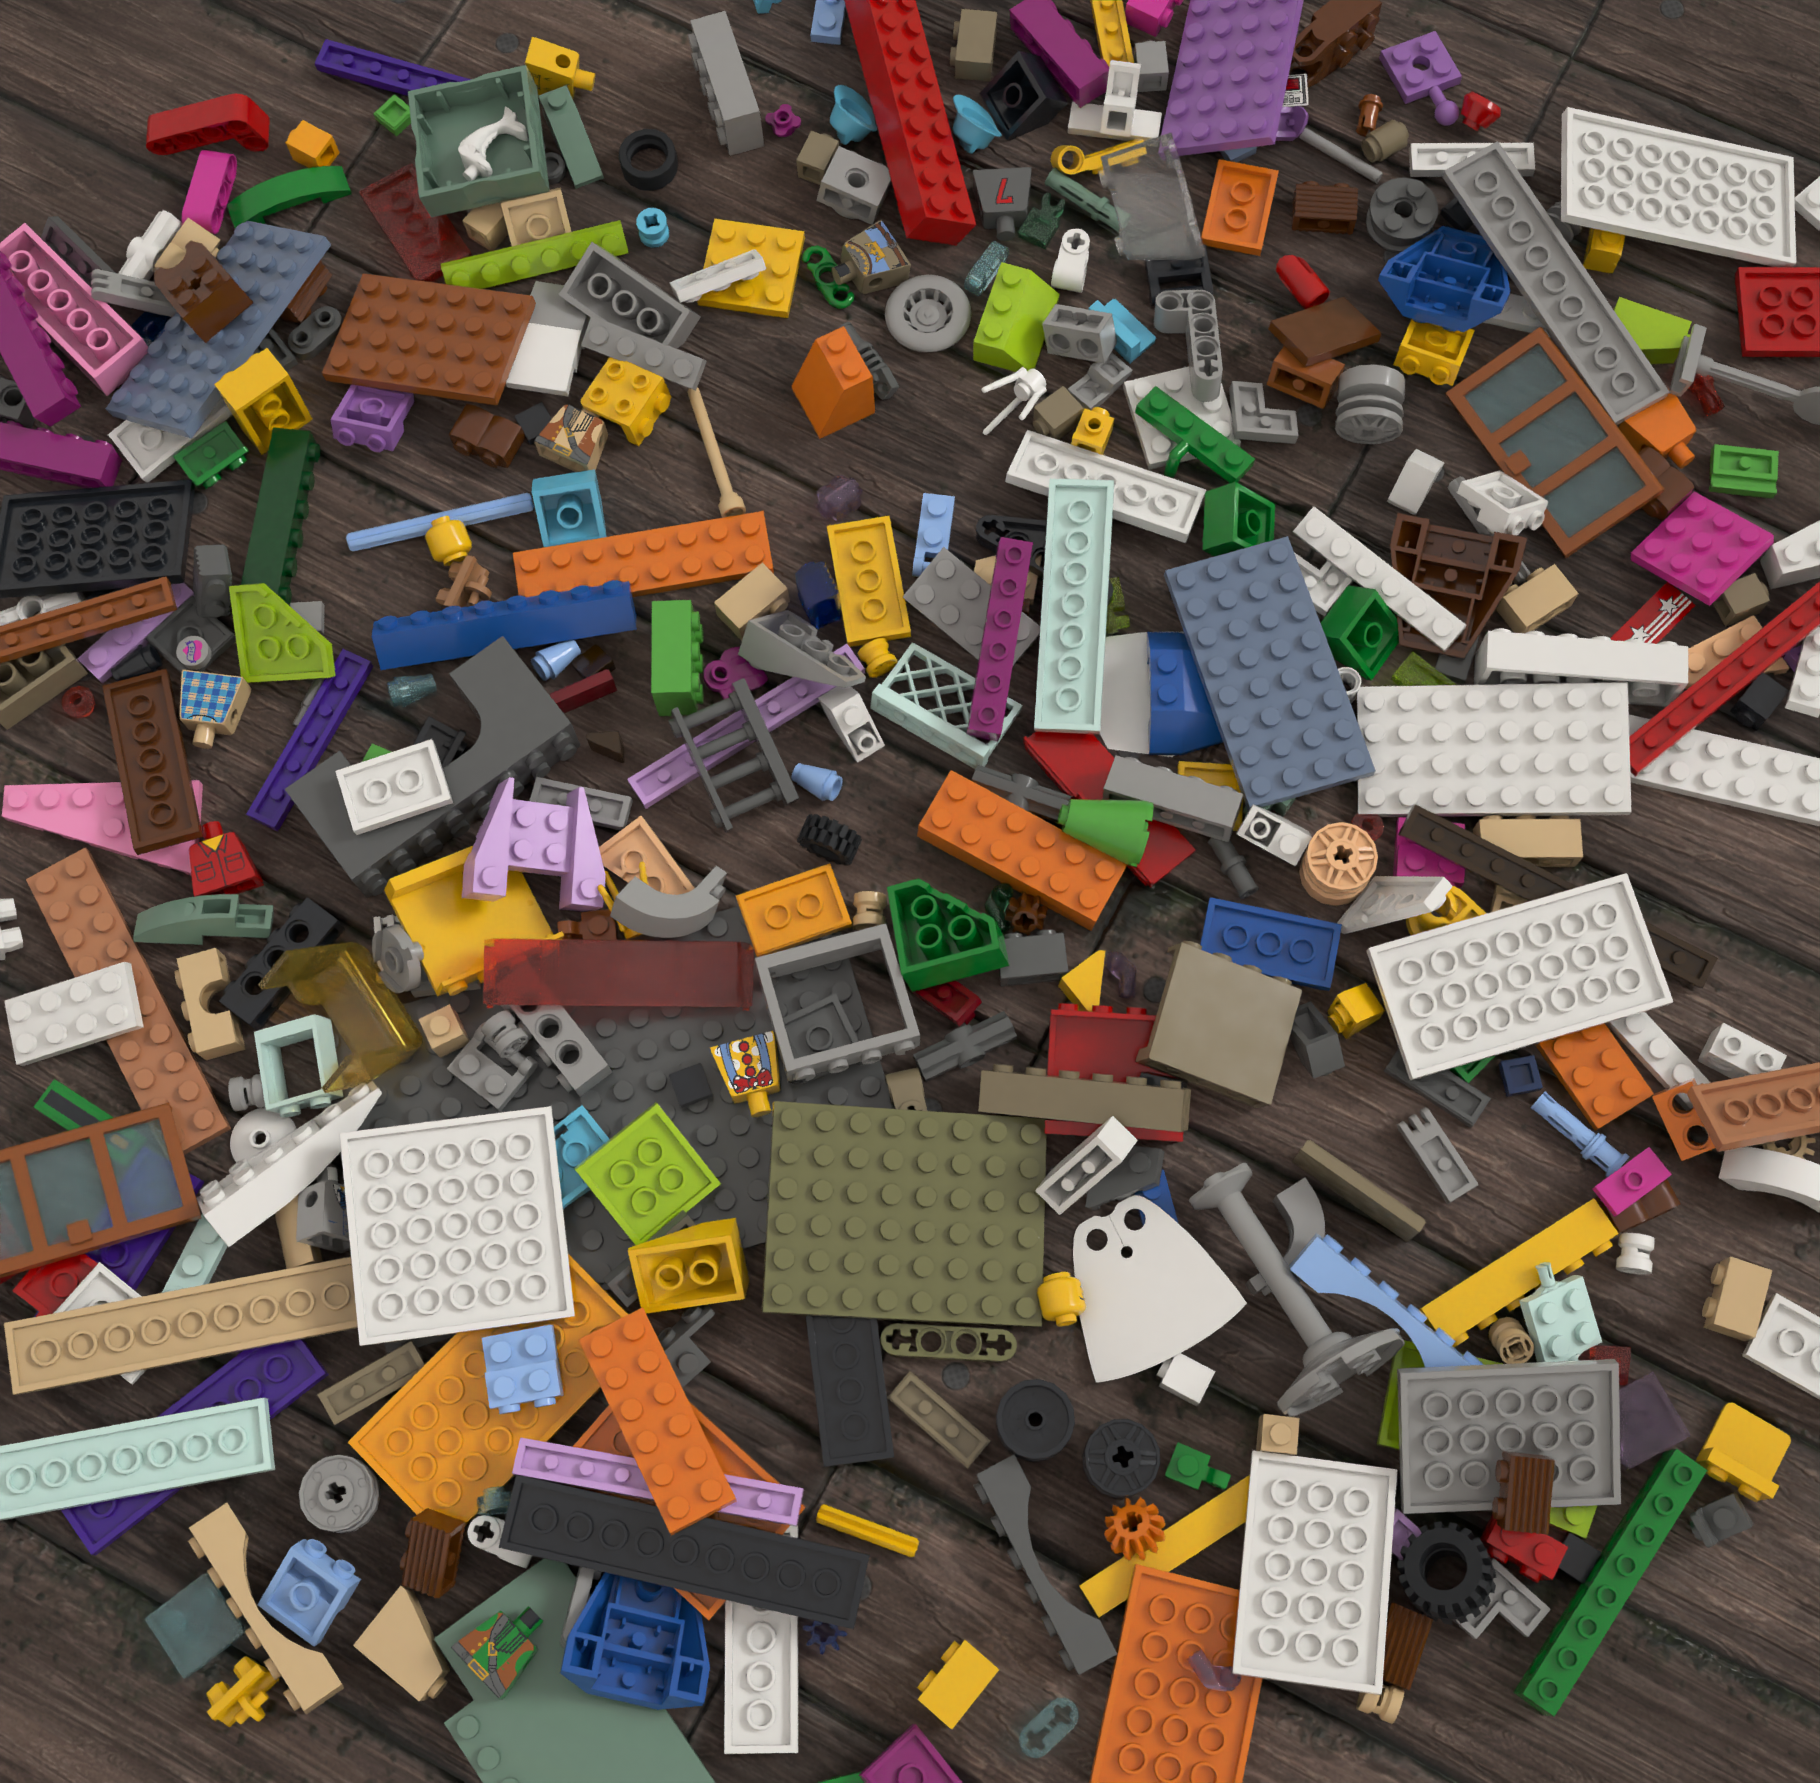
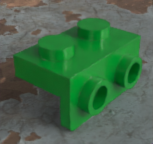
(212, 455)

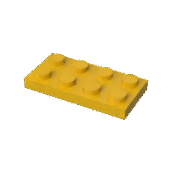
(868, 581)

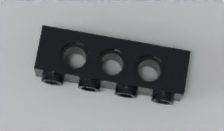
(259, 1008)

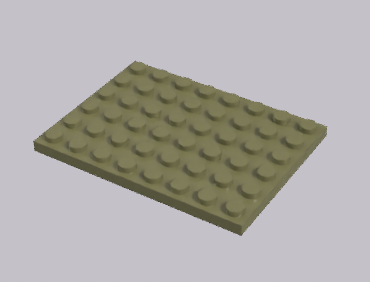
(904, 1215)

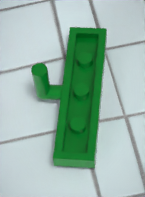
(1192, 436)

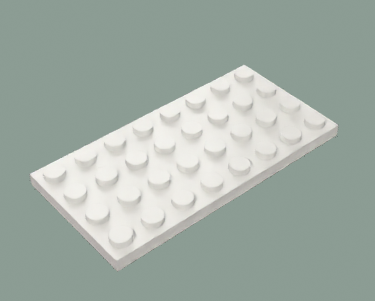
(1677, 188)
(1496, 749)
(1519, 976)

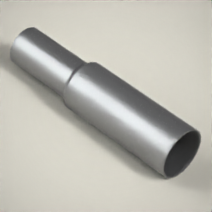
(316, 684)

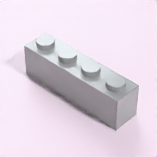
(1176, 798)

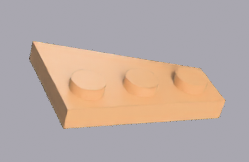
(1715, 649)
(640, 843)

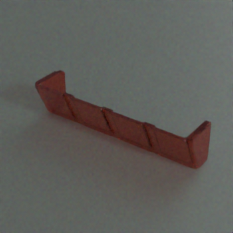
(618, 972)

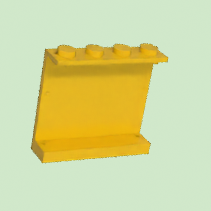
(455, 927)

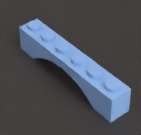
(1331, 1272)

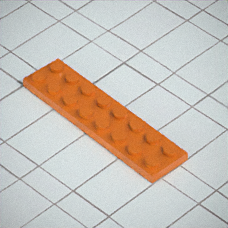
(651, 558)

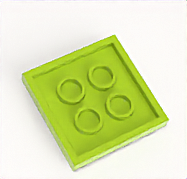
(647, 1175)

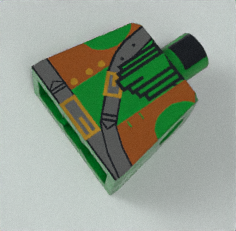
(500, 1649)

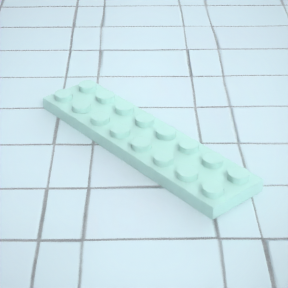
(1074, 606)
(135, 1458)

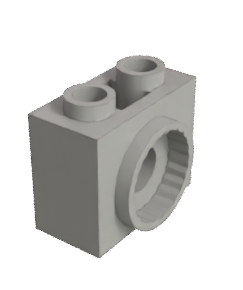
(854, 186)

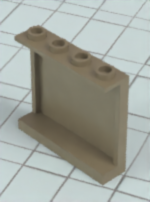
(1222, 1025)

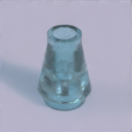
(409, 689)

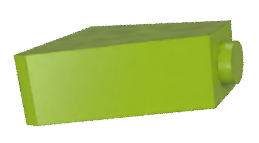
(1654, 331)

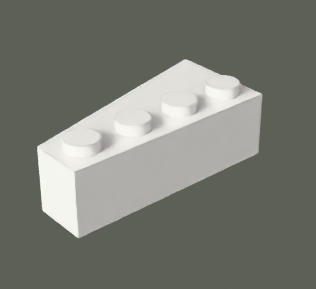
(1793, 558)

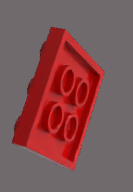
(1779, 311)

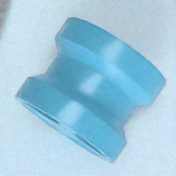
(654, 235)

